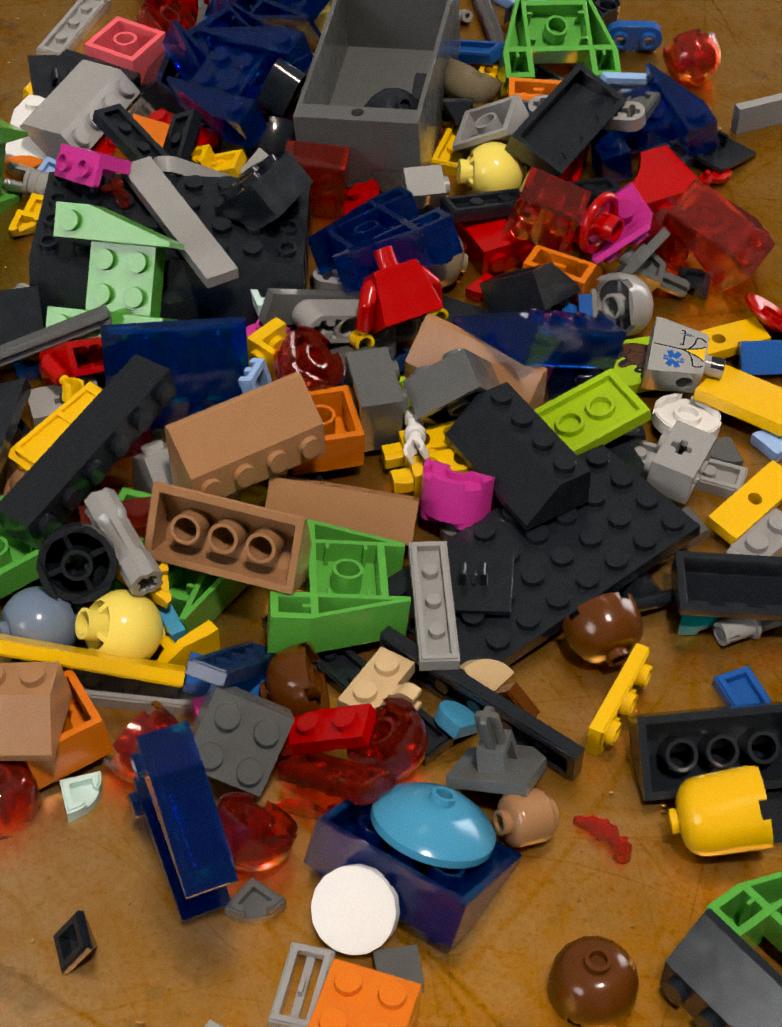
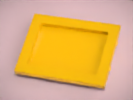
(37, 441)

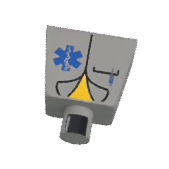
(678, 358)

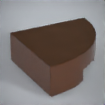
(517, 696)

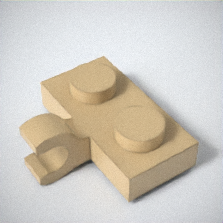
(381, 678)

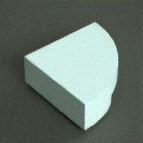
(81, 794)

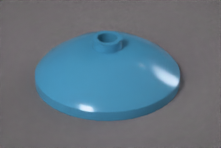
(434, 825)

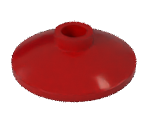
(766, 312)

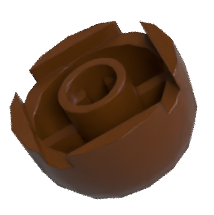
(605, 629)
(295, 681)
(593, 982)

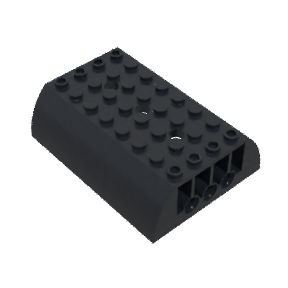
(264, 256)

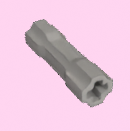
(134, 561)

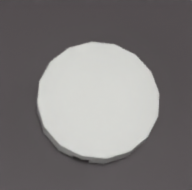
(673, 408)
(355, 909)

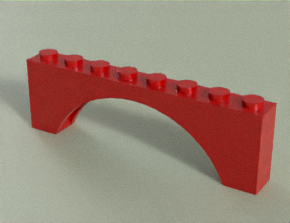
(659, 181)

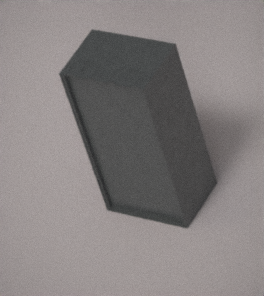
(374, 49)

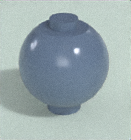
(40, 617)

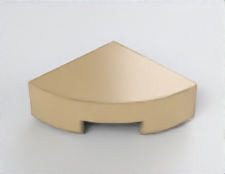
(487, 672)

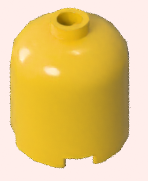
(722, 813)

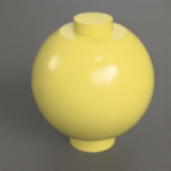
(490, 169)
(121, 625)

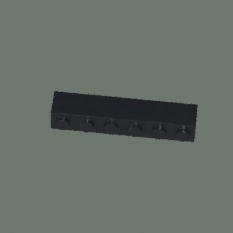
(86, 451)

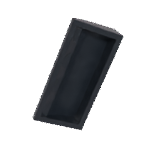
(565, 122)
(727, 585)

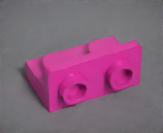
(87, 165)

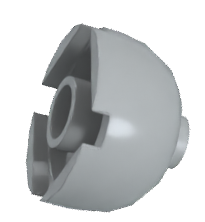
(624, 299)

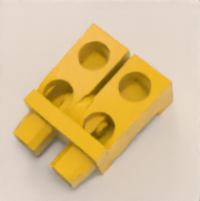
(410, 476)

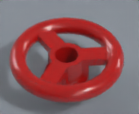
(605, 224)

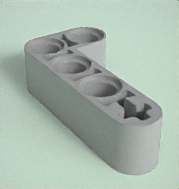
(338, 318)

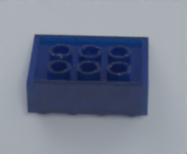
(549, 339)
(201, 354)
(431, 898)

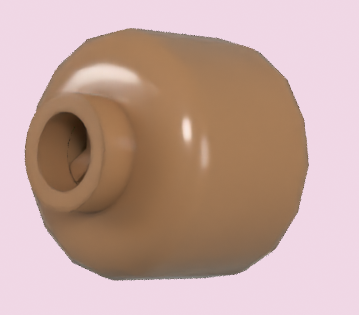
(526, 819)

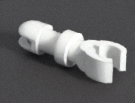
(414, 436)

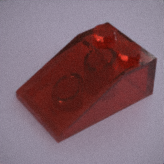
(719, 234)

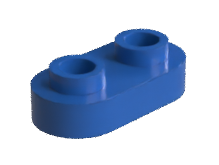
(634, 34)

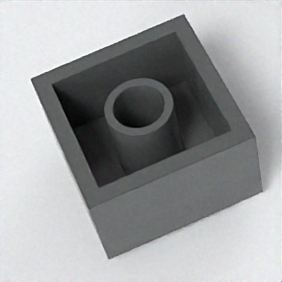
(447, 387)
(376, 395)
(240, 736)

